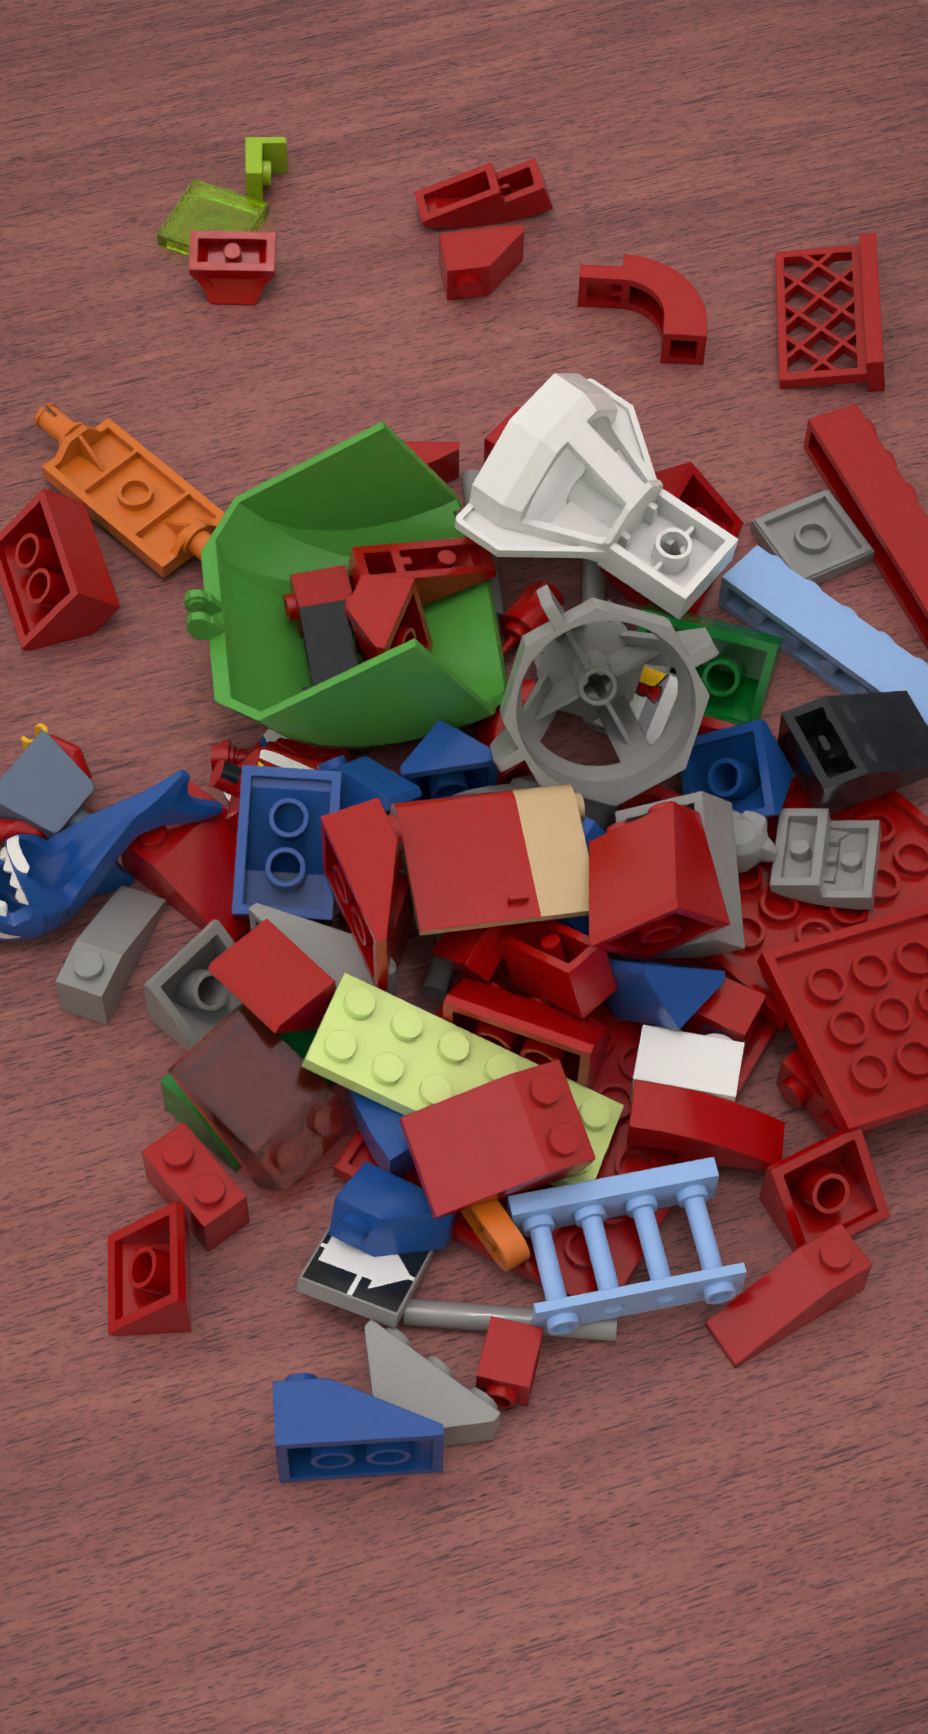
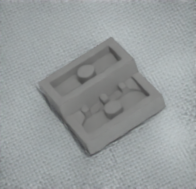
(826, 859)

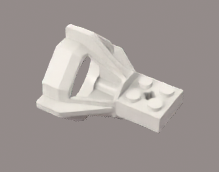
(582, 485)

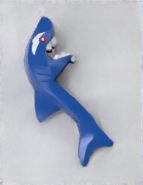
(55, 878)

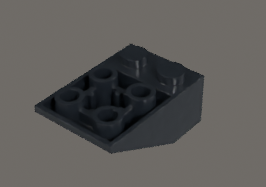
(854, 747)

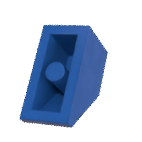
(368, 780)
(387, 1215)

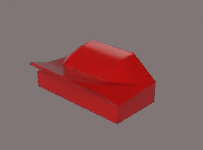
(232, 264)

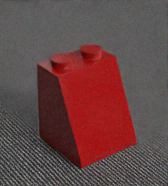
(653, 884)

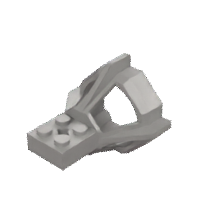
(592, 670)

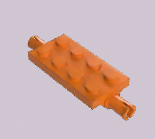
(128, 490)

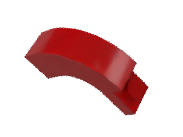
(658, 295)

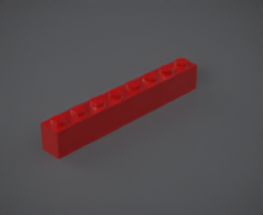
(877, 501)

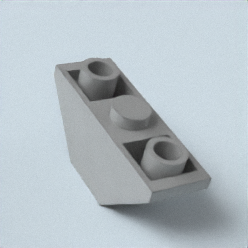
(427, 1388)

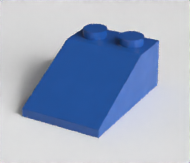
(282, 841)
(344, 1433)

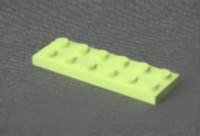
(419, 1059)

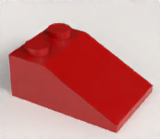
(191, 867)
(363, 874)
(498, 1140)

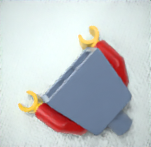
(44, 787)

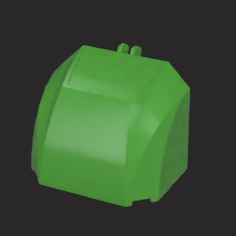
(308, 521)

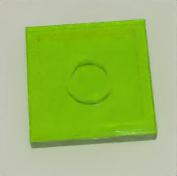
(210, 209)

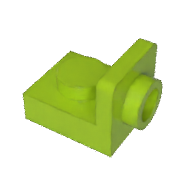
(264, 157)

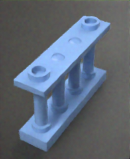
(637, 1196)

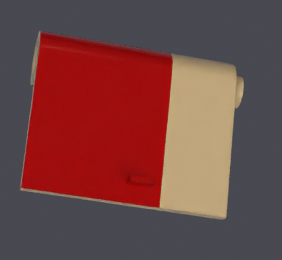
(495, 858)

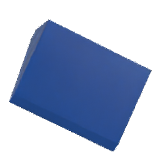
(449, 763)
(740, 767)
(660, 991)

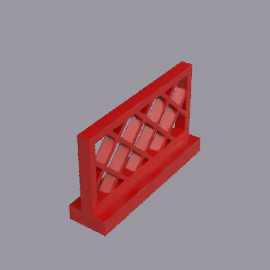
(865, 322)

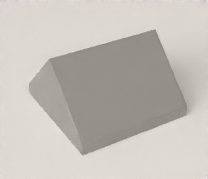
(185, 995)

